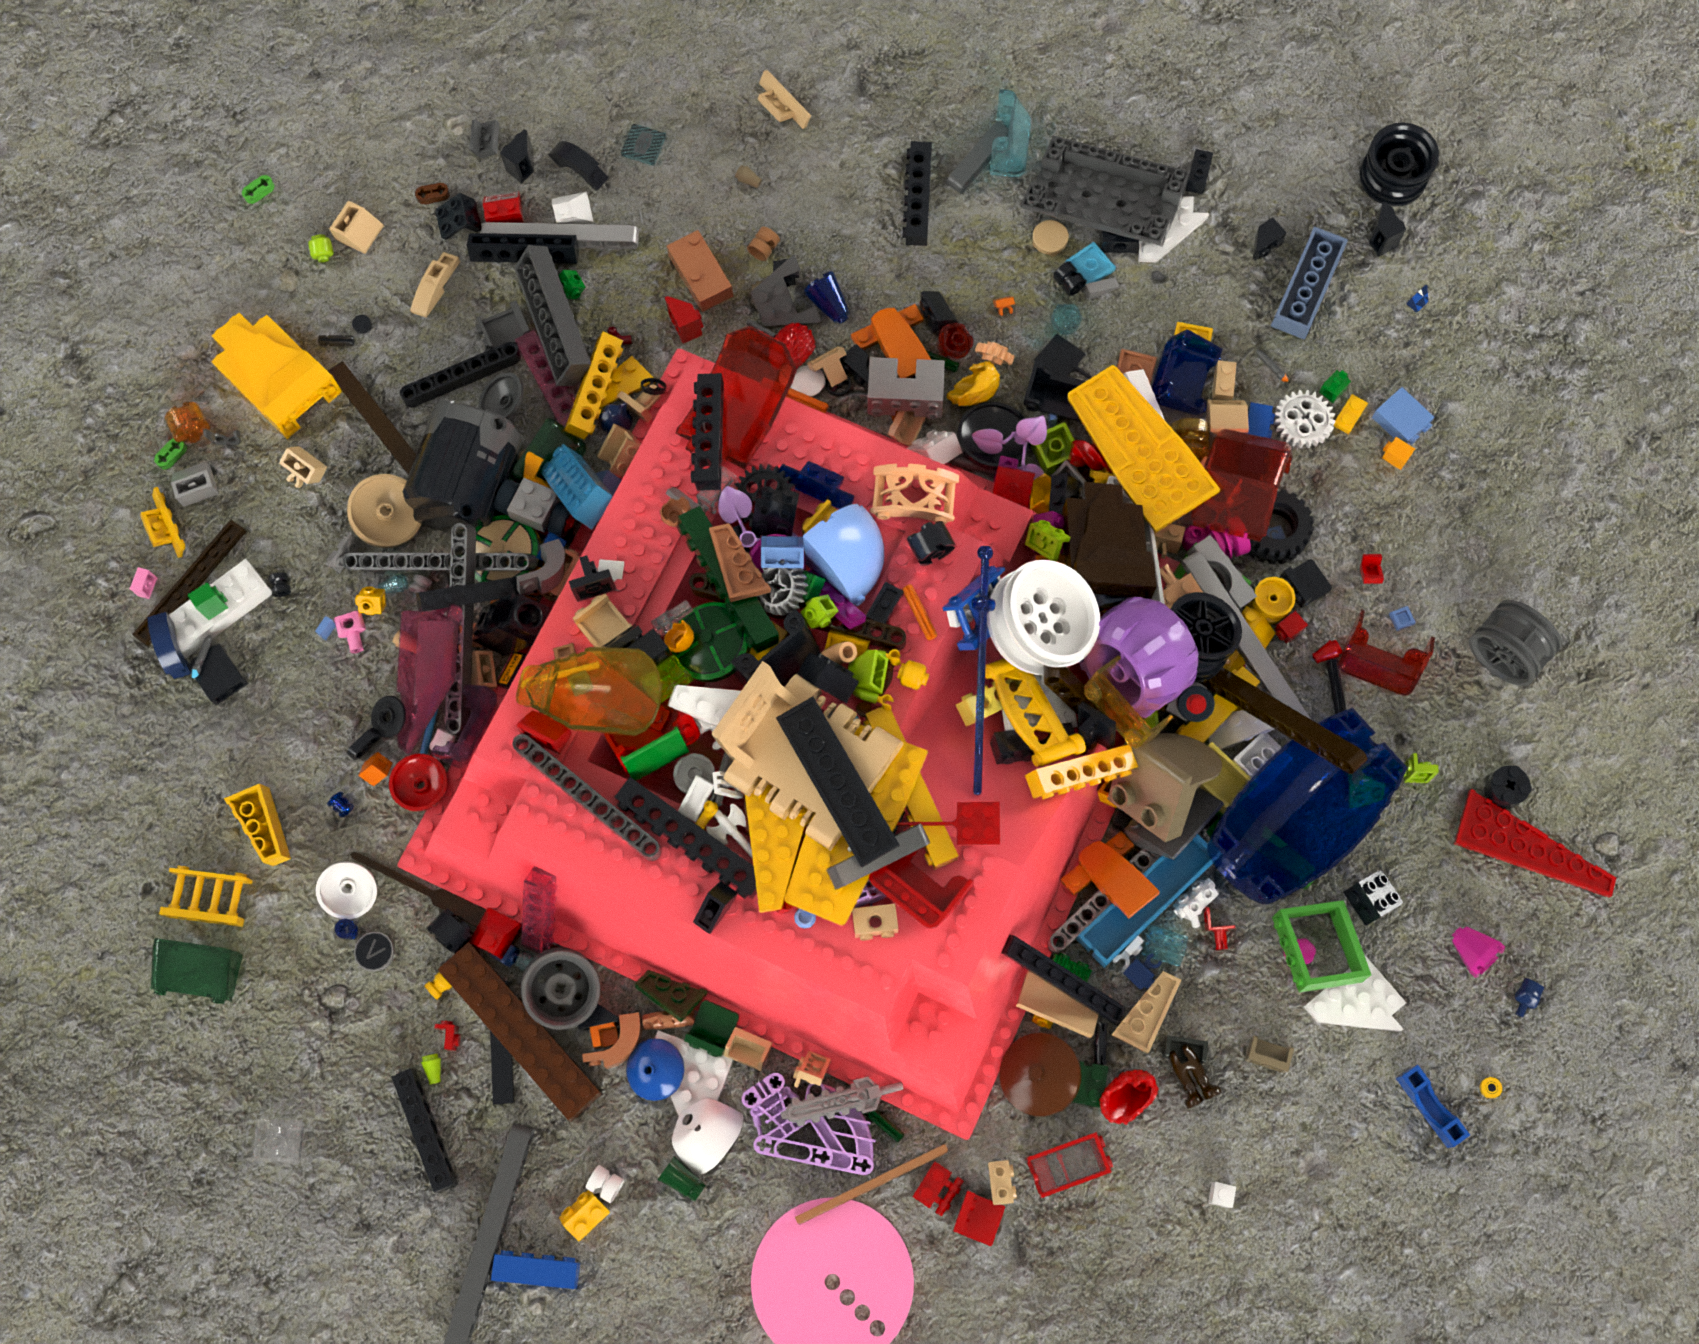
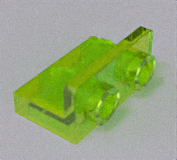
(672, 674)

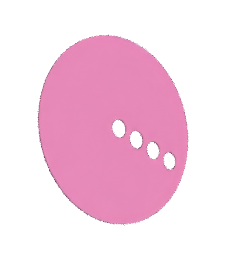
(845, 1242)

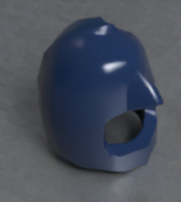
(615, 414)

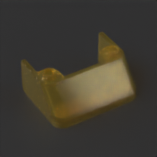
(1115, 706)

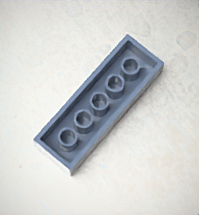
(1309, 283)

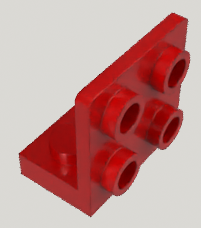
(978, 1218)

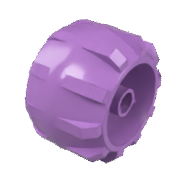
(1154, 652)

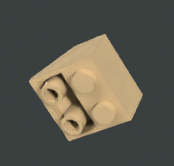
(356, 227)
(1227, 415)

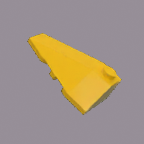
(1260, 628)

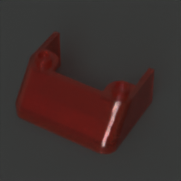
(1380, 666)

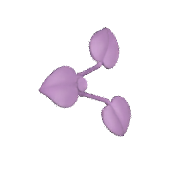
(1027, 430)
(734, 506)

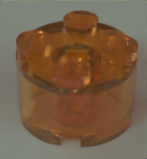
(186, 422)

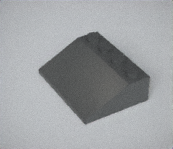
(1201, 812)

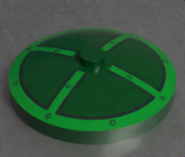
(714, 643)

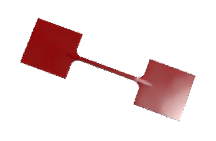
(975, 823)

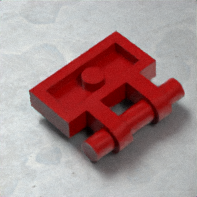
(933, 1184)

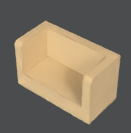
(748, 1049)

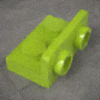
(1046, 539)
(1419, 772)

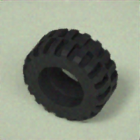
(1301, 524)

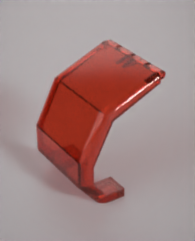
(1248, 478)

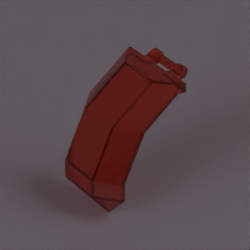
(756, 382)

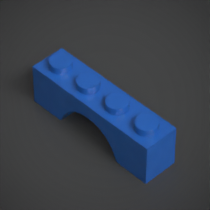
(1440, 1119)

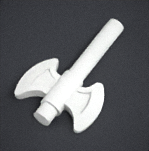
(728, 826)

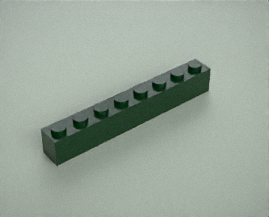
(748, 612)

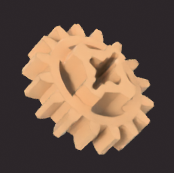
(995, 353)

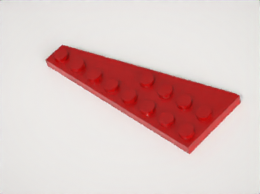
(1505, 837)

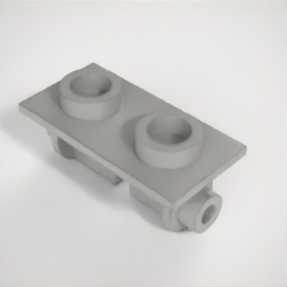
(348, 544)

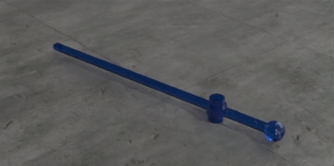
(983, 605)

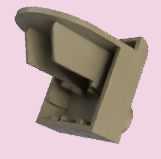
(1165, 782)

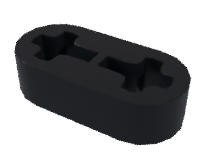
(363, 744)

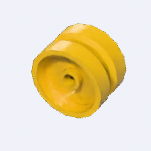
(1273, 599)

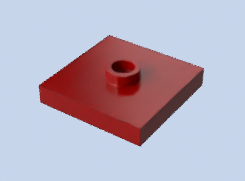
(1014, 485)

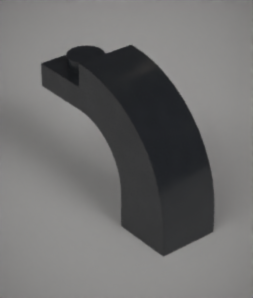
(569, 155)

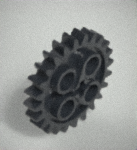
(756, 477)

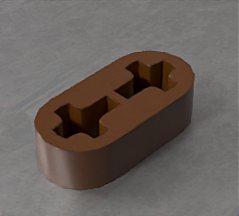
(432, 193)

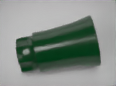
(682, 1179)

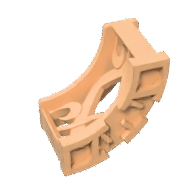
(892, 474)

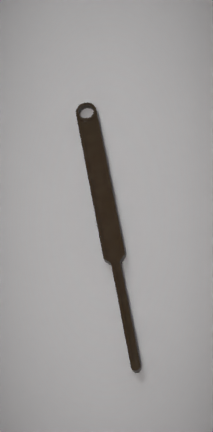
(442, 899)

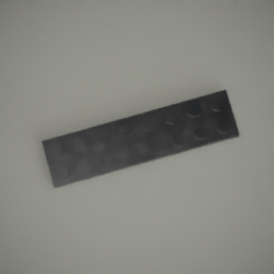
(837, 782)

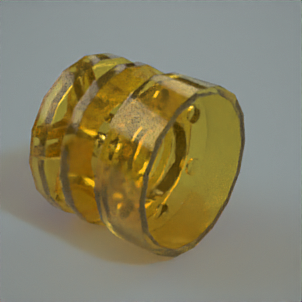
(1195, 434)

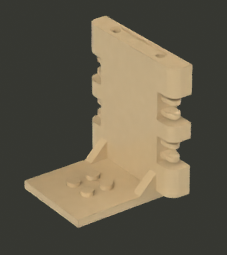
(765, 755)

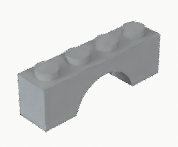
(1233, 581)

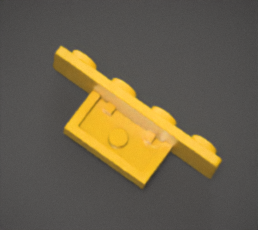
(160, 524)

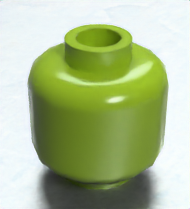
(320, 248)

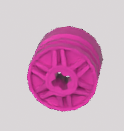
(1230, 544)

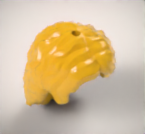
(976, 387)

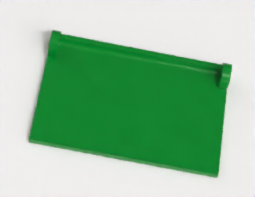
(655, 754)

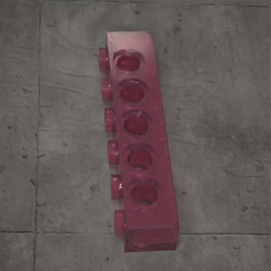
(527, 345)
(538, 910)

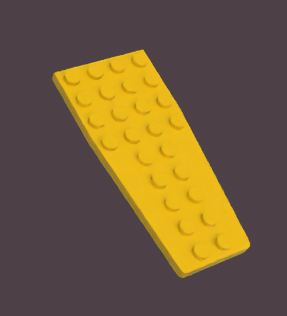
(1141, 449)
(810, 883)

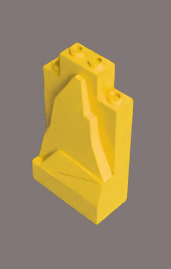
(272, 371)

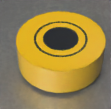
(1490, 1087)

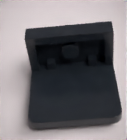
(458, 214)
(774, 511)
(1306, 582)
(1373, 897)

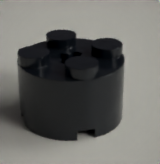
(931, 543)
(1517, 782)
(449, 931)

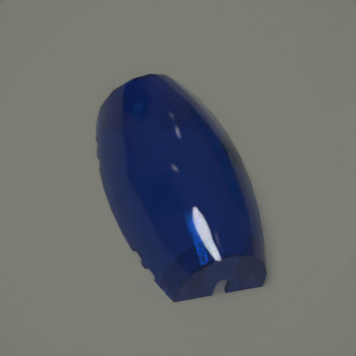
(1302, 813)

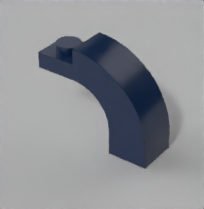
(166, 646)

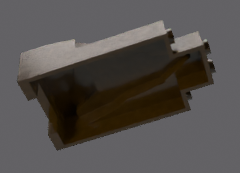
(1108, 542)

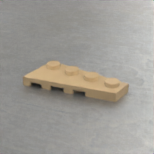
(1145, 1018)

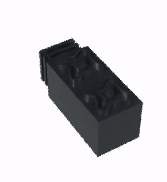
(510, 624)

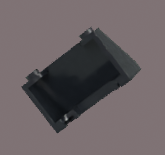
(1049, 392)
(785, 657)

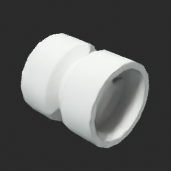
(604, 1183)

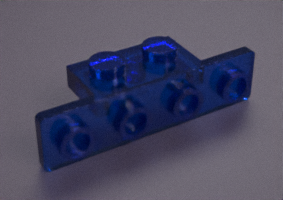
(819, 484)

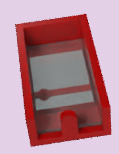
(1069, 1164)

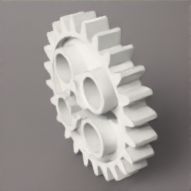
(1304, 419)

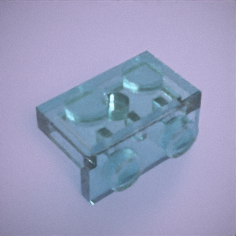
(1165, 945)

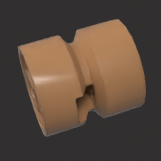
(763, 244)

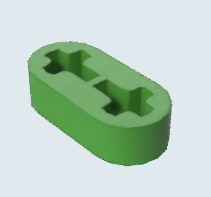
(258, 189)
(170, 453)

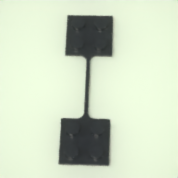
(1062, 357)

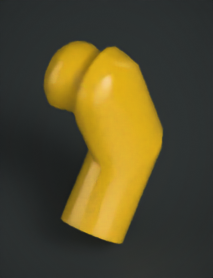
(709, 811)

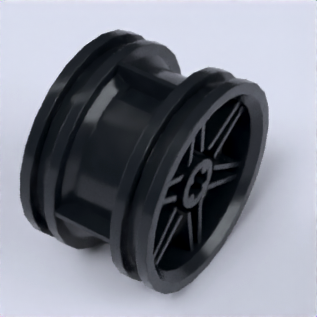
(1399, 164)
(1213, 629)

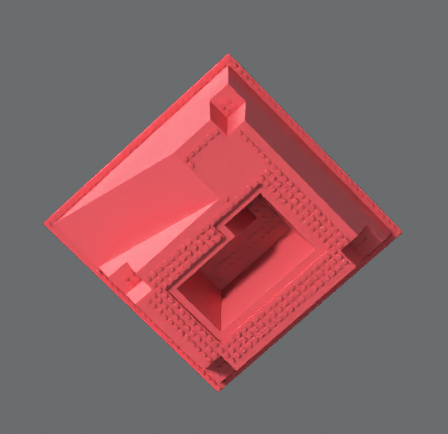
(891, 1009)

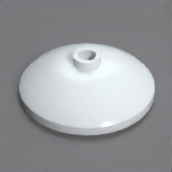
(343, 901)

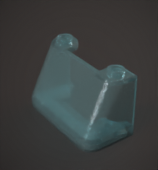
(1011, 152)

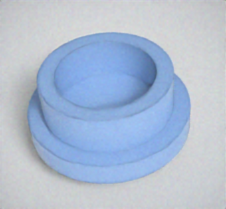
(804, 919)

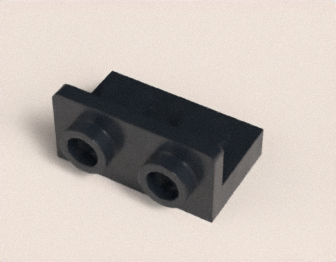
(625, 638)

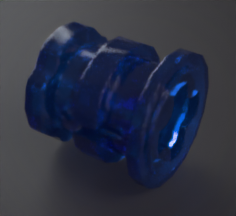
(340, 804)
(340, 929)

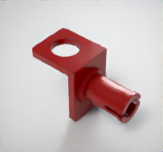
(1219, 931)

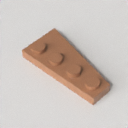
(736, 565)

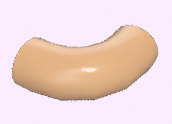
(841, 652)

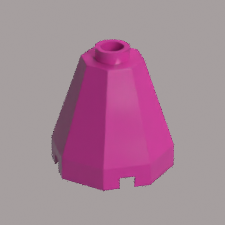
(1476, 949)

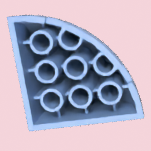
(847, 551)

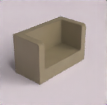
(1269, 1055)

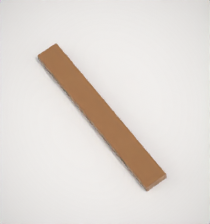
(872, 1184)

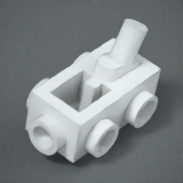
(1195, 900)

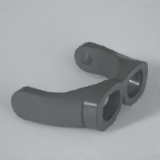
(214, 436)

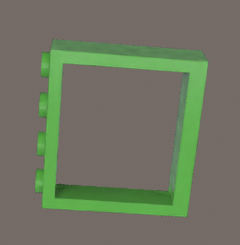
(1348, 939)

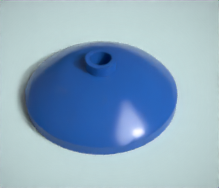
(666, 1069)

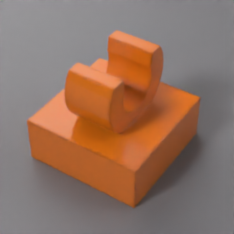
(1004, 302)

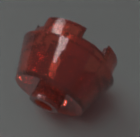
(954, 341)

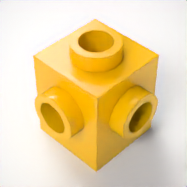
(371, 600)

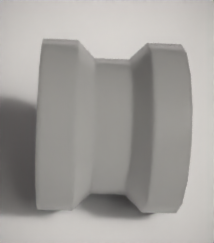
(420, 584)

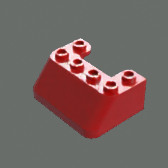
(918, 892)

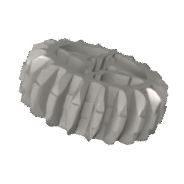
(781, 600)

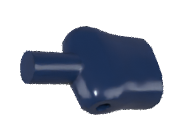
(1528, 996)

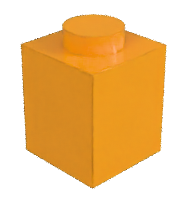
(1397, 452)

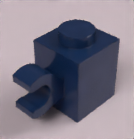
(1141, 973)

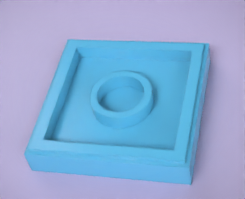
(1092, 263)

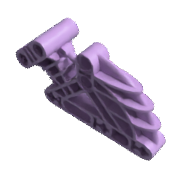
(771, 1103)

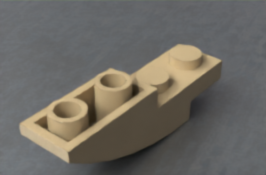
(432, 284)

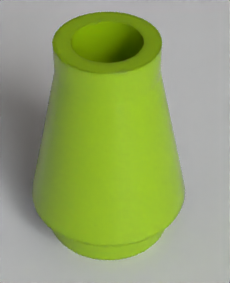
(432, 1068)

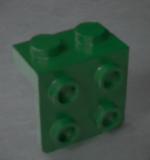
(712, 1028)

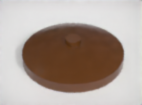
(1040, 1074)

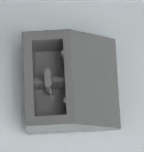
(194, 484)

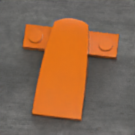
(895, 337)
(1112, 875)

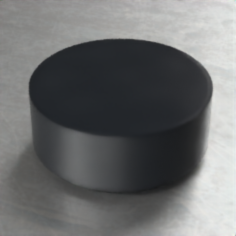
(361, 324)

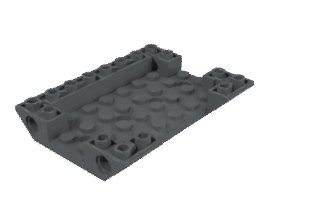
(1108, 181)

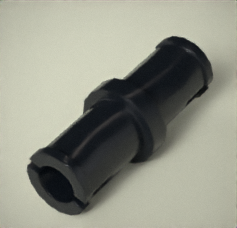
(1100, 1043)

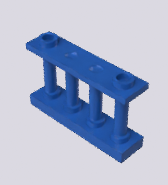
(957, 602)

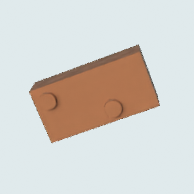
(700, 271)

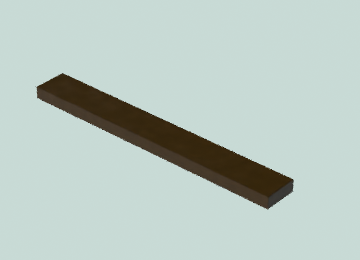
(194, 576)

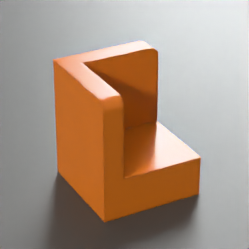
(375, 769)
(604, 1035)

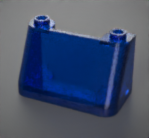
(1184, 372)

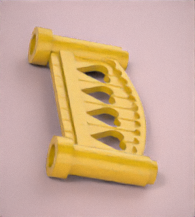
(1059, 743)

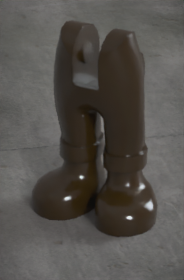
(1182, 1073)

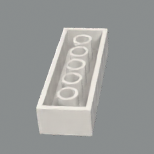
(244, 592)

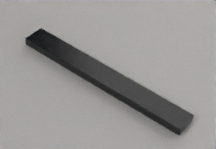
(1063, 979)

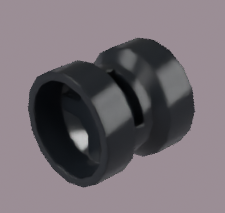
(279, 584)

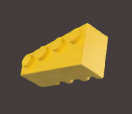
(261, 823)

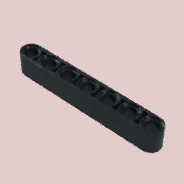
(454, 381)

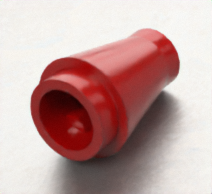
(1327, 651)

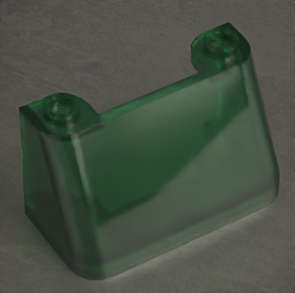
(194, 970)

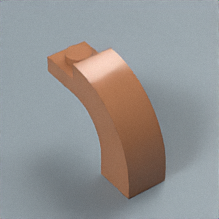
(629, 1038)

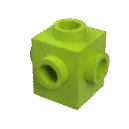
(819, 611)

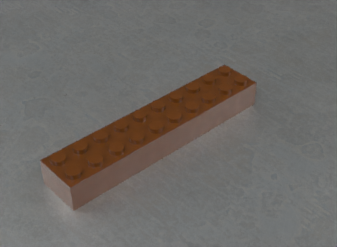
(519, 1033)

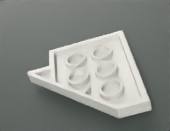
(1183, 224)
(1359, 1004)
(702, 1075)

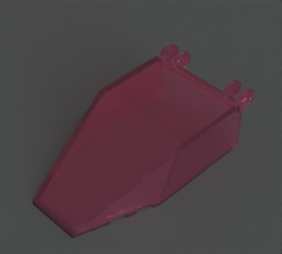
(425, 667)

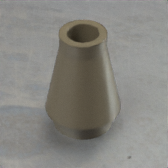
(747, 176)

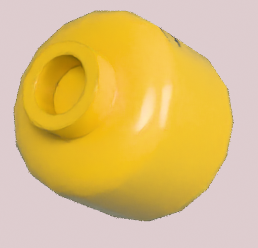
(913, 675)

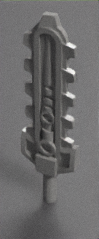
(862, 1095)

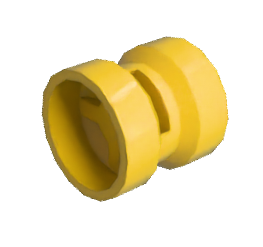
(437, 986)

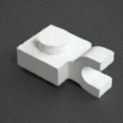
(1134, 948)

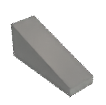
(1101, 287)

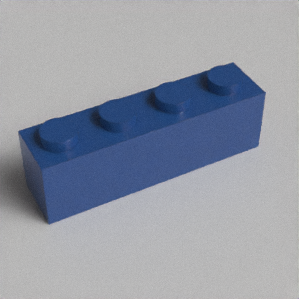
(1259, 420)
(535, 1271)

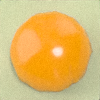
(679, 637)

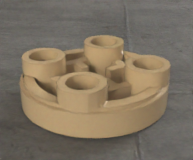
(1050, 237)

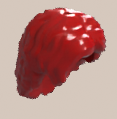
(798, 341)
(1128, 1096)

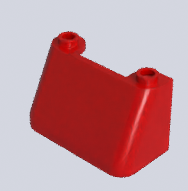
(625, 744)

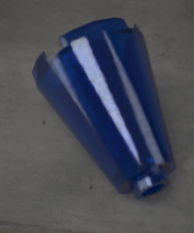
(828, 297)

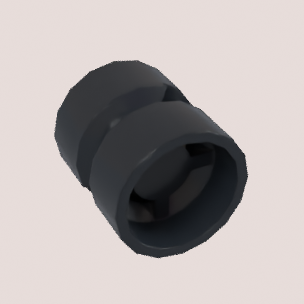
(1069, 278)

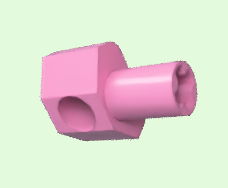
(352, 633)

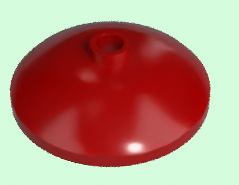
(408, 775)

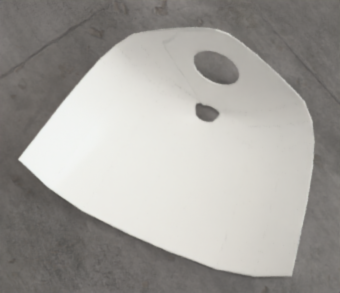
(718, 1132)

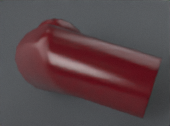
(627, 339)

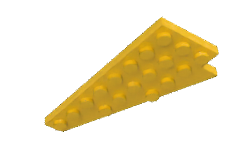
(773, 850)

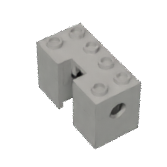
(894, 394)

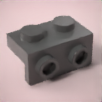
(484, 138)

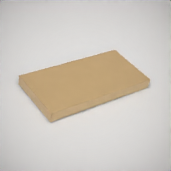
(1053, 1005)

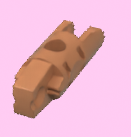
(664, 1020)

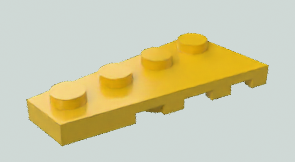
(626, 379)

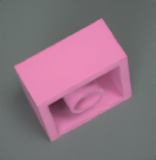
(143, 583)

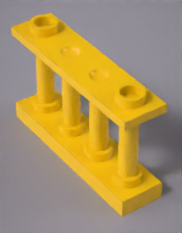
(212, 915)

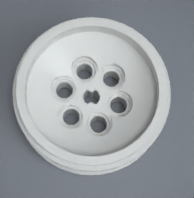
(1043, 617)

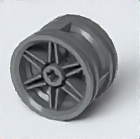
(1515, 642)
(575, 1010)

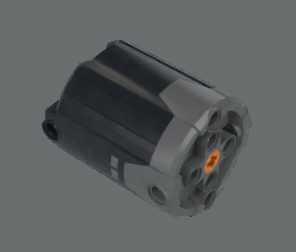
(461, 466)

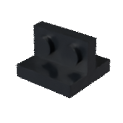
(593, 583)
(1095, 727)

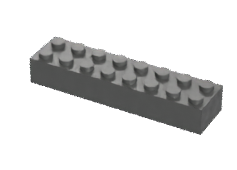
(552, 316)

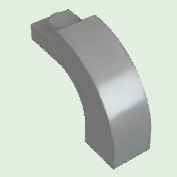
(547, 576)

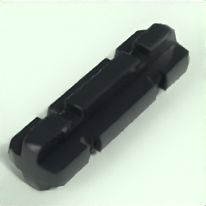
(336, 340)

